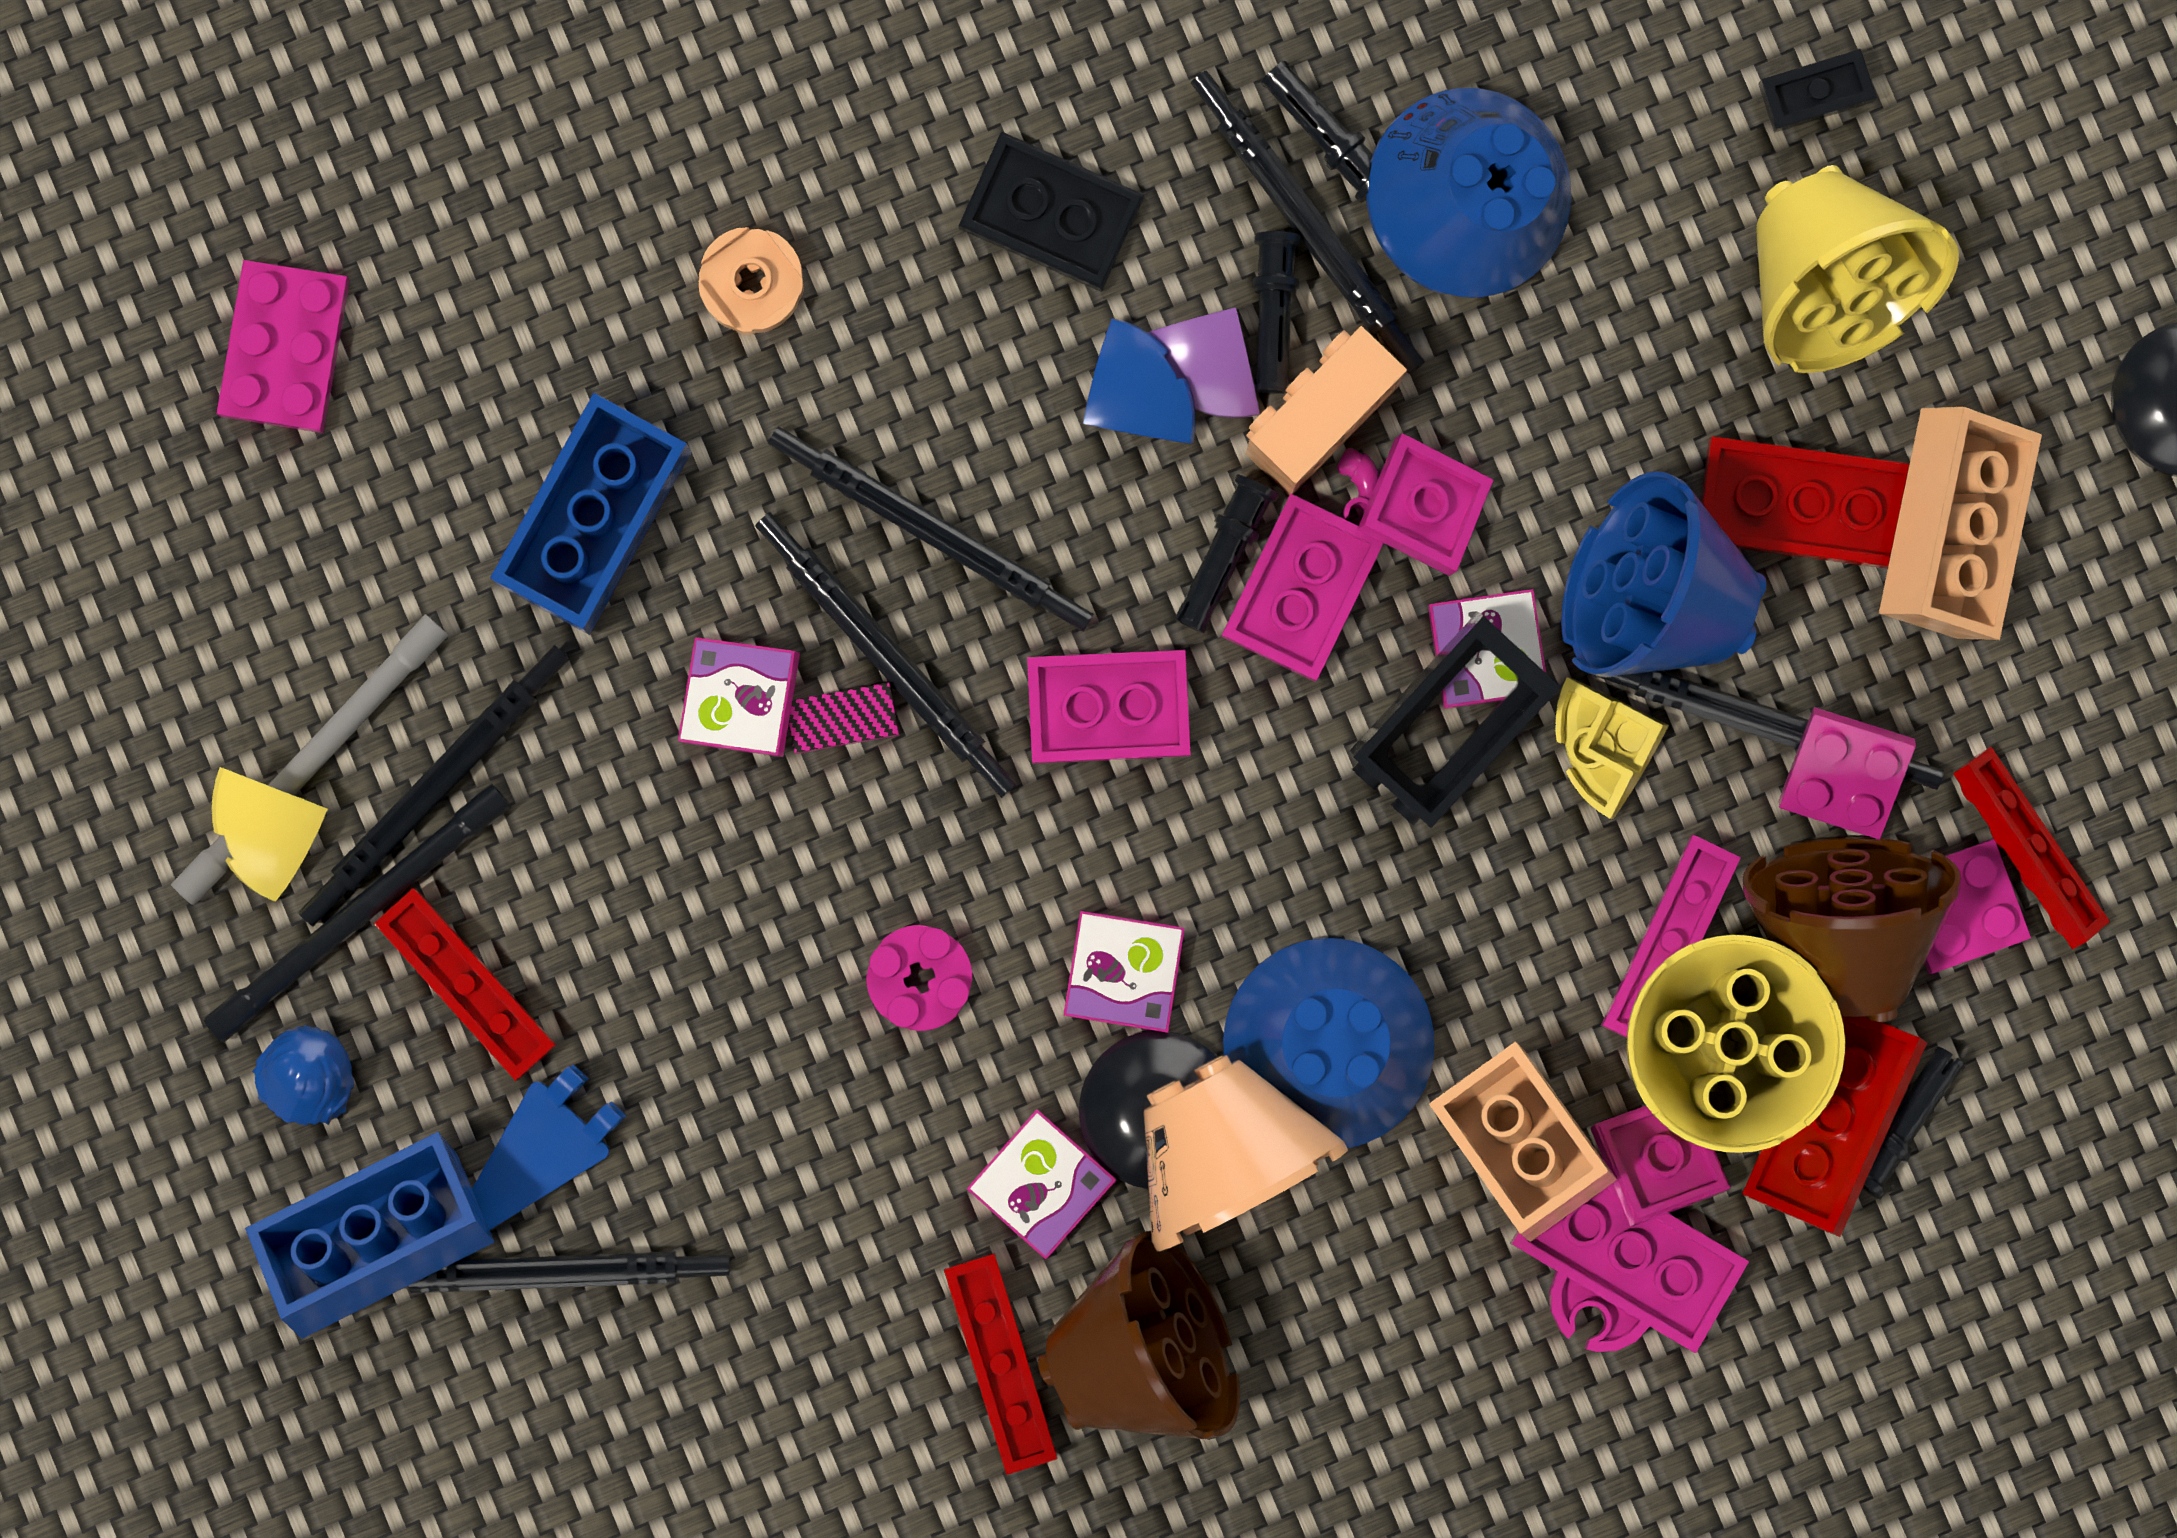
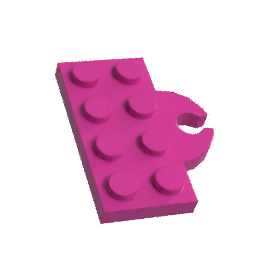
(1635, 1275)

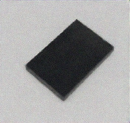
(1051, 211)

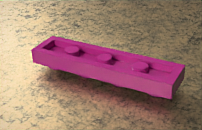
(1676, 922)

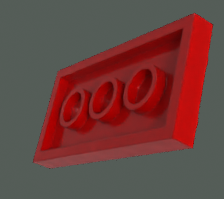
(1804, 501)
(1827, 1163)

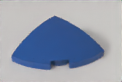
(1138, 389)

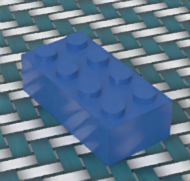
(591, 513)
(369, 1235)

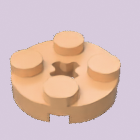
(757, 251)

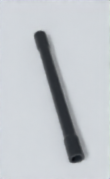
(249, 1001)

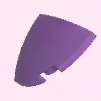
(1214, 362)

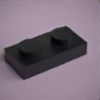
(1817, 90)

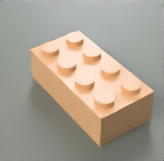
(1960, 523)

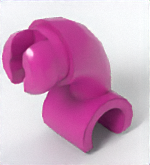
(1362, 473)

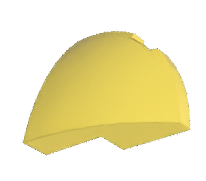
(1605, 744)
(263, 831)

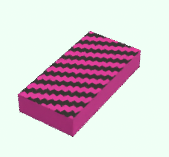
(842, 718)

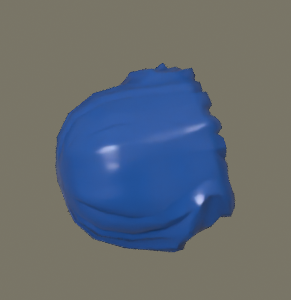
(305, 1076)

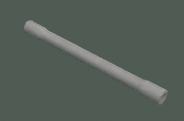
(406, 657)

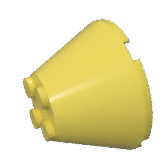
(1844, 270)
(1735, 1043)

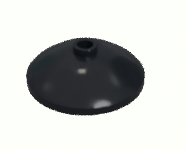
(2147, 399)
(1117, 1093)

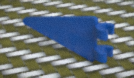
(542, 1148)

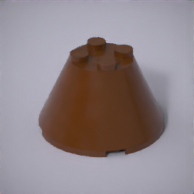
(1856, 914)
(1144, 1349)

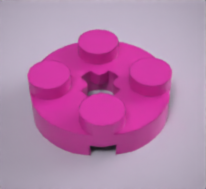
(892, 964)

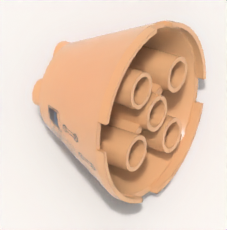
(1225, 1148)

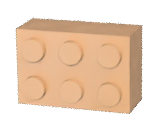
(1323, 409)
(1522, 1142)

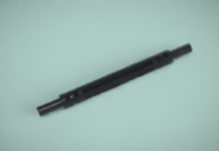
(1307, 222)
(930, 528)
(885, 654)
(1740, 714)
(433, 786)
(570, 1271)

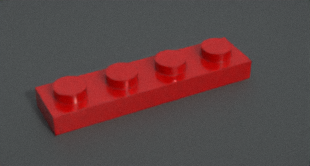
(2031, 848)
(465, 984)
(1000, 1364)

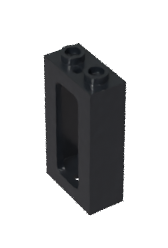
(1479, 750)

